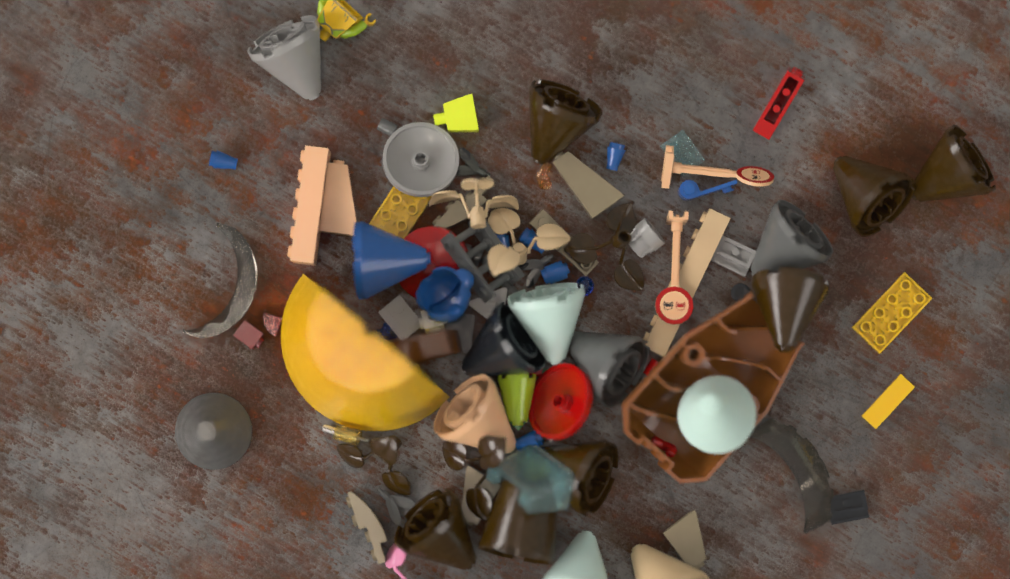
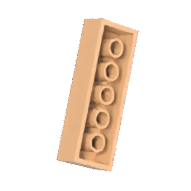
(309, 207)

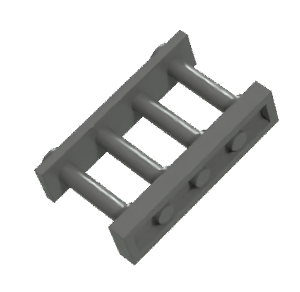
(487, 240)

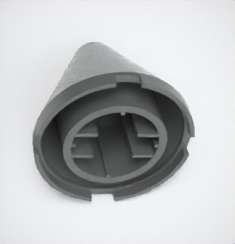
(790, 241)
(610, 362)
(213, 431)

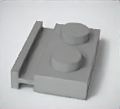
(733, 256)
(400, 318)

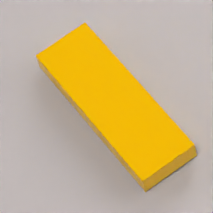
(888, 401)

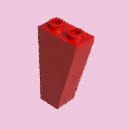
(779, 102)

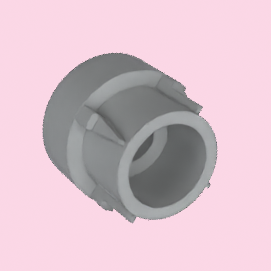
(645, 238)

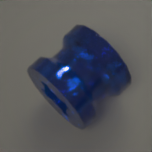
(587, 282)
(385, 333)

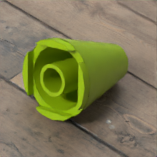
(517, 396)

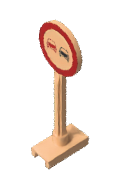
(749, 174)
(674, 303)

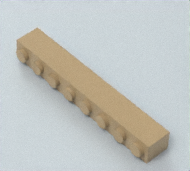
(690, 274)

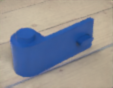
(689, 190)

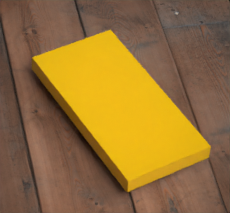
(399, 212)
(892, 312)

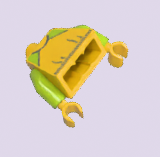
(340, 19)

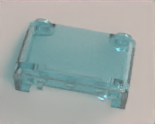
(542, 479)

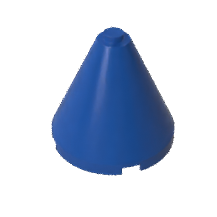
(383, 259)

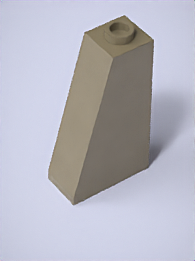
(587, 186)

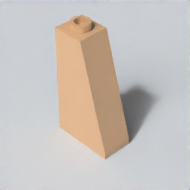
(338, 203)

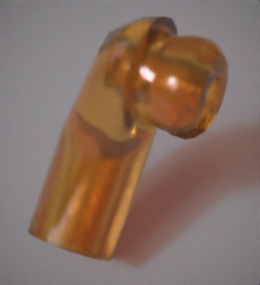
(543, 178)

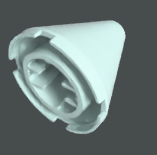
(549, 316)
(717, 414)
(579, 560)

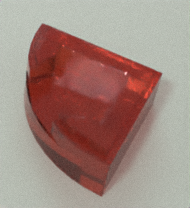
(272, 323)

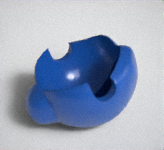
(445, 293)

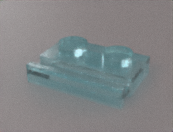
(684, 150)

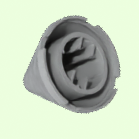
(292, 55)

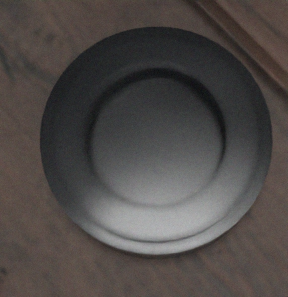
(739, 291)

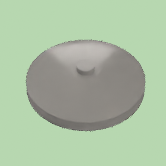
(420, 159)

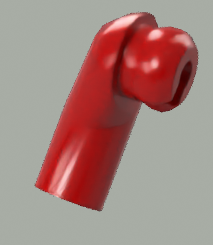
(669, 448)

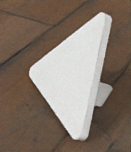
(486, 308)

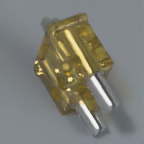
(346, 434)

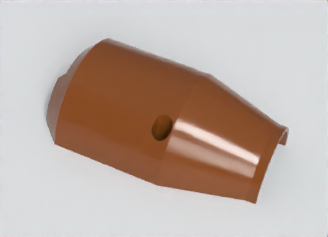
(726, 345)

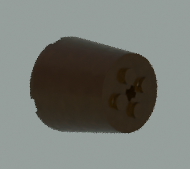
(518, 533)

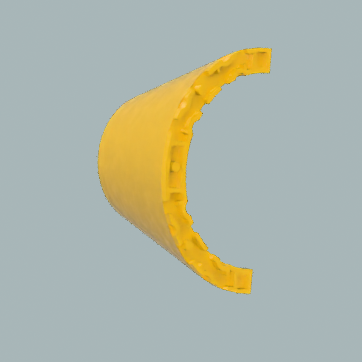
(345, 371)

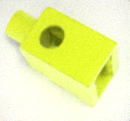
(458, 115)

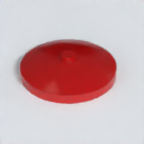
(429, 238)
(560, 401)

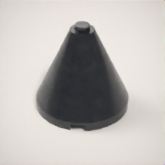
(502, 347)

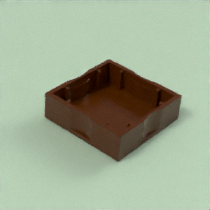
(428, 346)

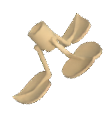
(477, 215)
(505, 259)

